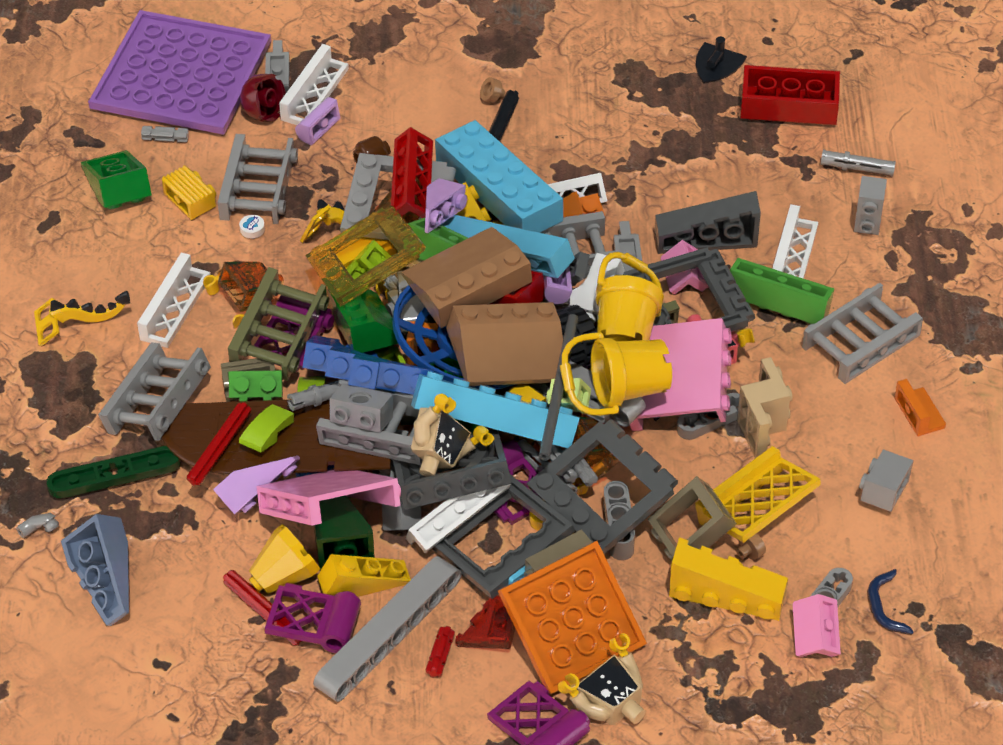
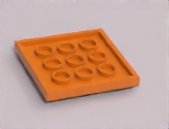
(570, 615)

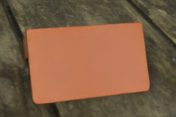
(918, 408)

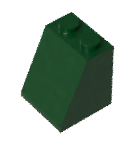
(342, 531)

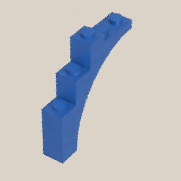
(360, 368)

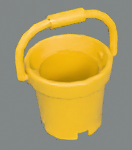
(627, 302)
(619, 371)

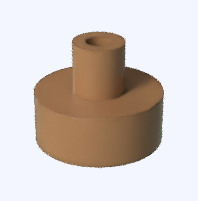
(492, 90)
(752, 548)

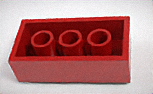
(790, 94)

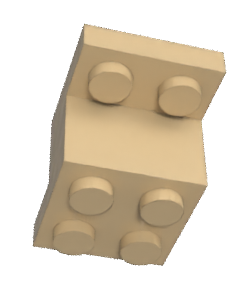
(764, 407)

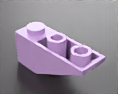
(442, 202)
(240, 488)

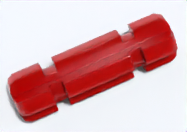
(440, 651)

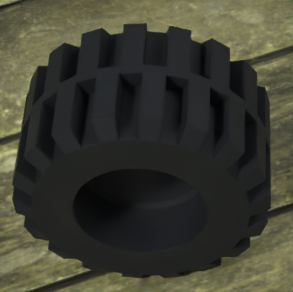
(581, 351)

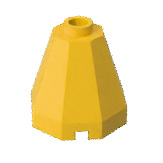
(281, 562)

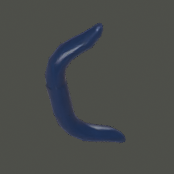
(876, 604)

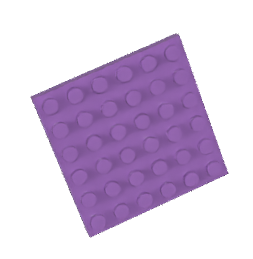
(180, 72)

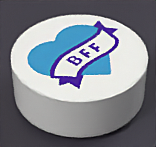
(252, 226)

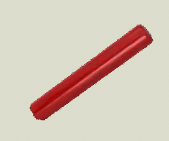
(219, 444)
(253, 599)

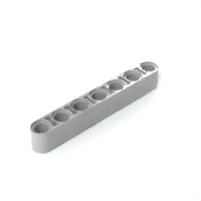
(387, 629)

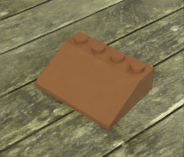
(469, 274)
(506, 342)

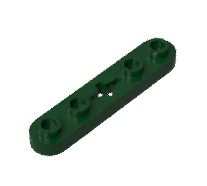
(99, 476)

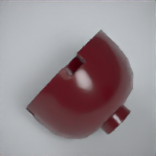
(262, 96)

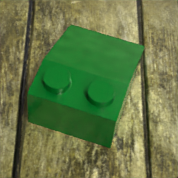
(117, 179)

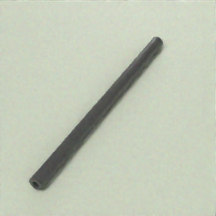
(557, 393)

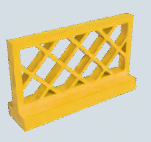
(746, 485)

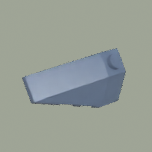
(100, 559)

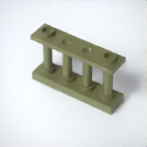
(262, 306)

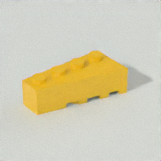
(725, 583)

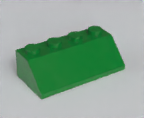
(364, 322)

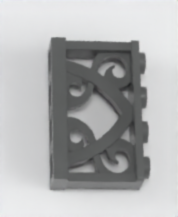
(484, 470)

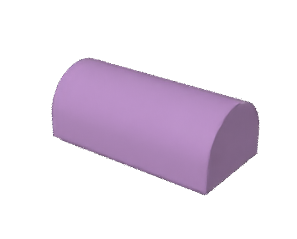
(318, 121)
(558, 289)

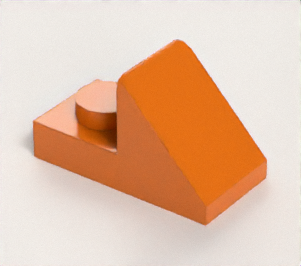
(577, 205)

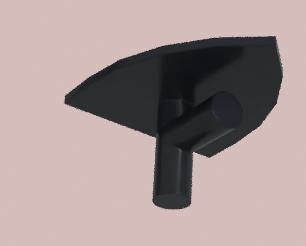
(716, 62)

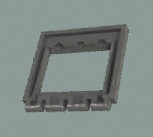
(718, 278)
(566, 502)
(495, 578)

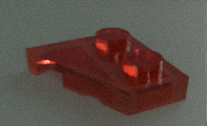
(489, 627)

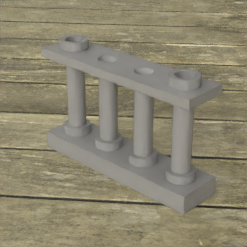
(237, 167)
(582, 227)
(868, 352)
(139, 381)
(383, 444)

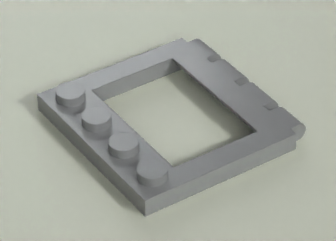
(365, 183)

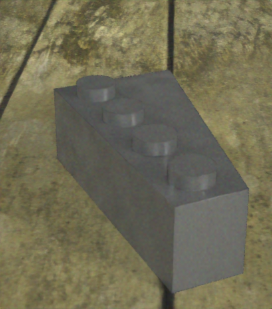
(714, 224)

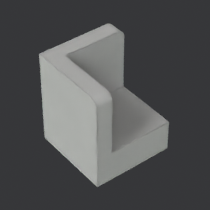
(399, 518)

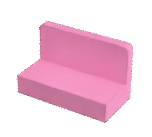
(680, 280)
(816, 626)

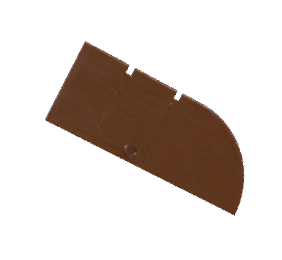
(200, 422)

